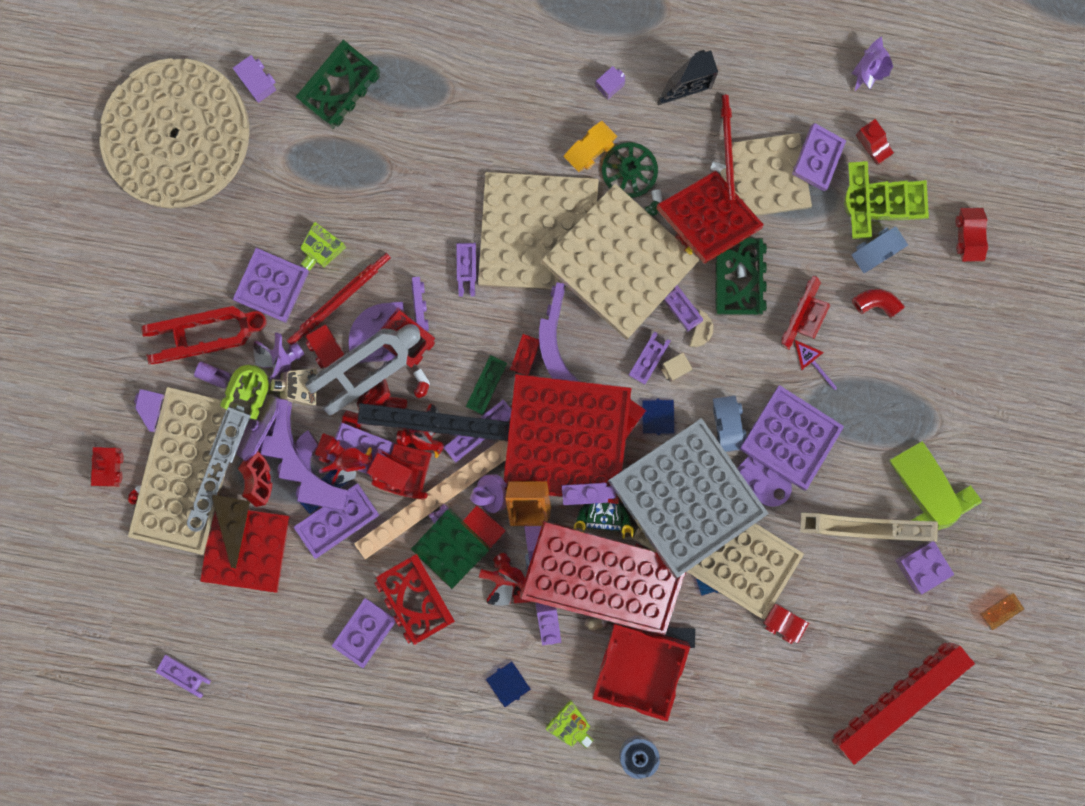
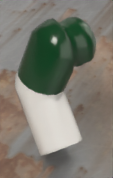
(657, 198)
(741, 270)

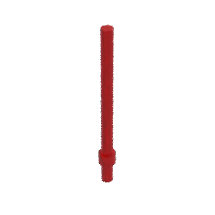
(726, 114)

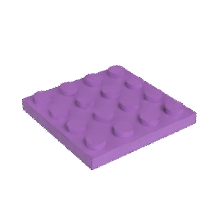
(791, 438)

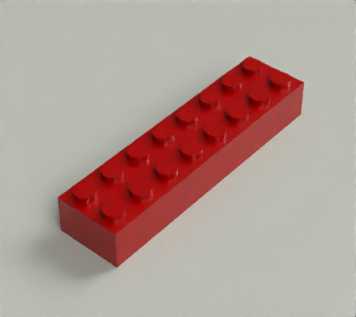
(902, 701)

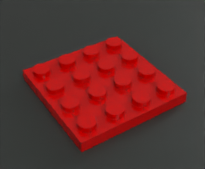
(707, 218)
(259, 554)

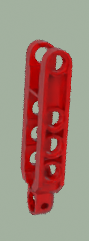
(249, 323)

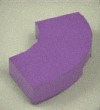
(306, 446)

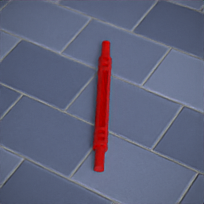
(338, 299)

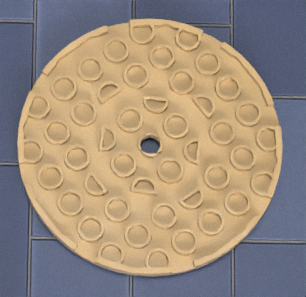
(209, 138)

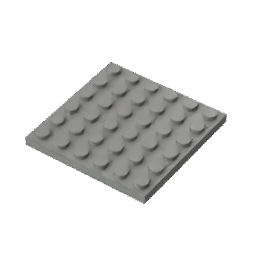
(688, 498)

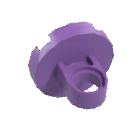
(490, 493)

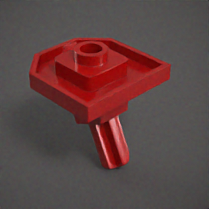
(380, 396)

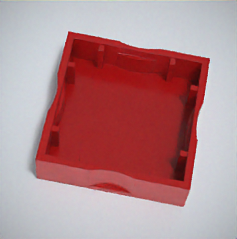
(641, 671)

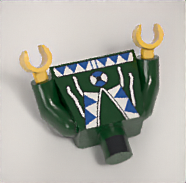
(604, 517)

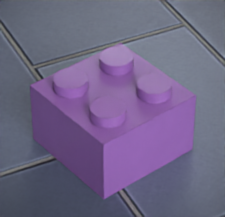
(924, 567)

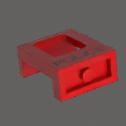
(399, 320)

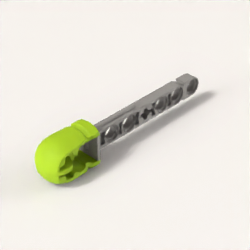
(232, 417)

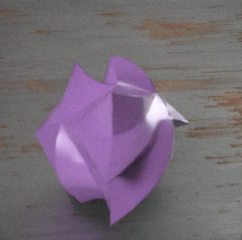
(874, 65)

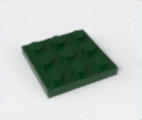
(450, 548)

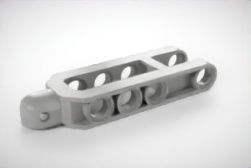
(400, 341)

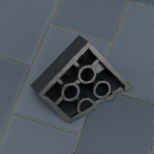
(692, 78)

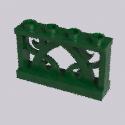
(338, 58)
(723, 298)

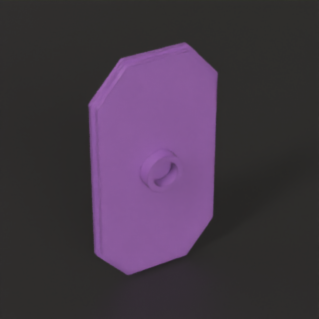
(258, 428)

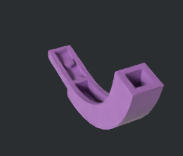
(548, 338)

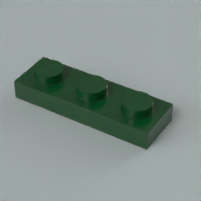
(486, 385)

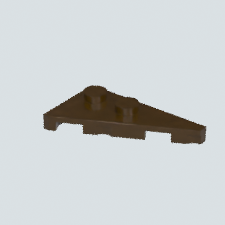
(232, 518)

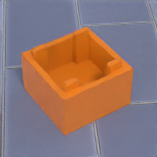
(528, 503)

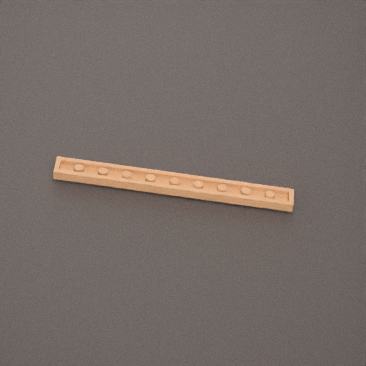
(436, 497)

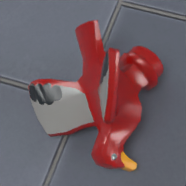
(421, 439)
(346, 461)
(505, 579)

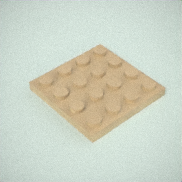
(765, 174)

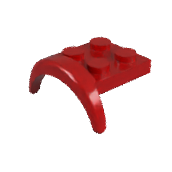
(420, 461)

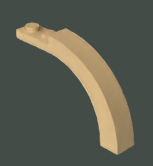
(868, 528)

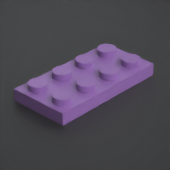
(331, 526)

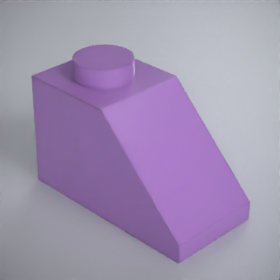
(149, 407)

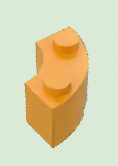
(585, 151)

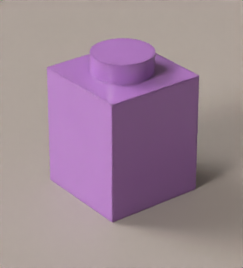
(610, 82)

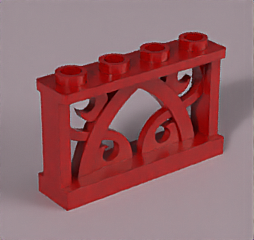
(439, 610)

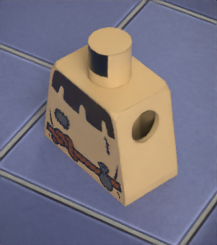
(293, 386)

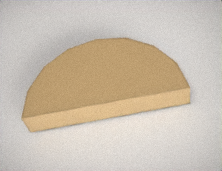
(702, 332)

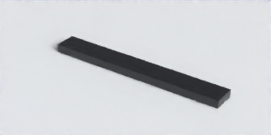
(433, 422)

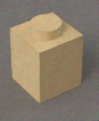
(676, 367)

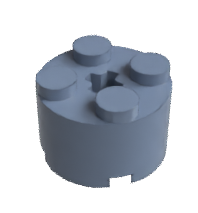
(640, 768)

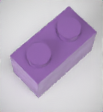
(254, 78)

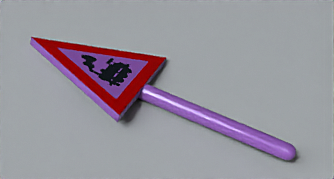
(807, 355)

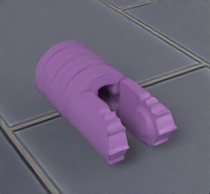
(212, 375)

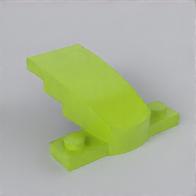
(881, 200)
(931, 488)

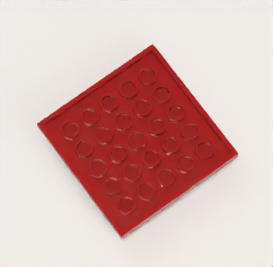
(566, 432)

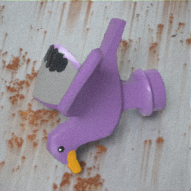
(277, 358)

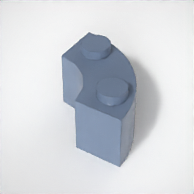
(879, 249)
(728, 423)

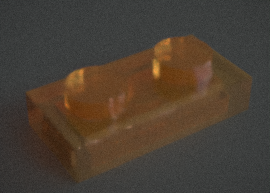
(1002, 611)

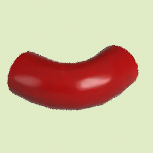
(878, 298)

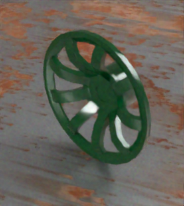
(630, 168)

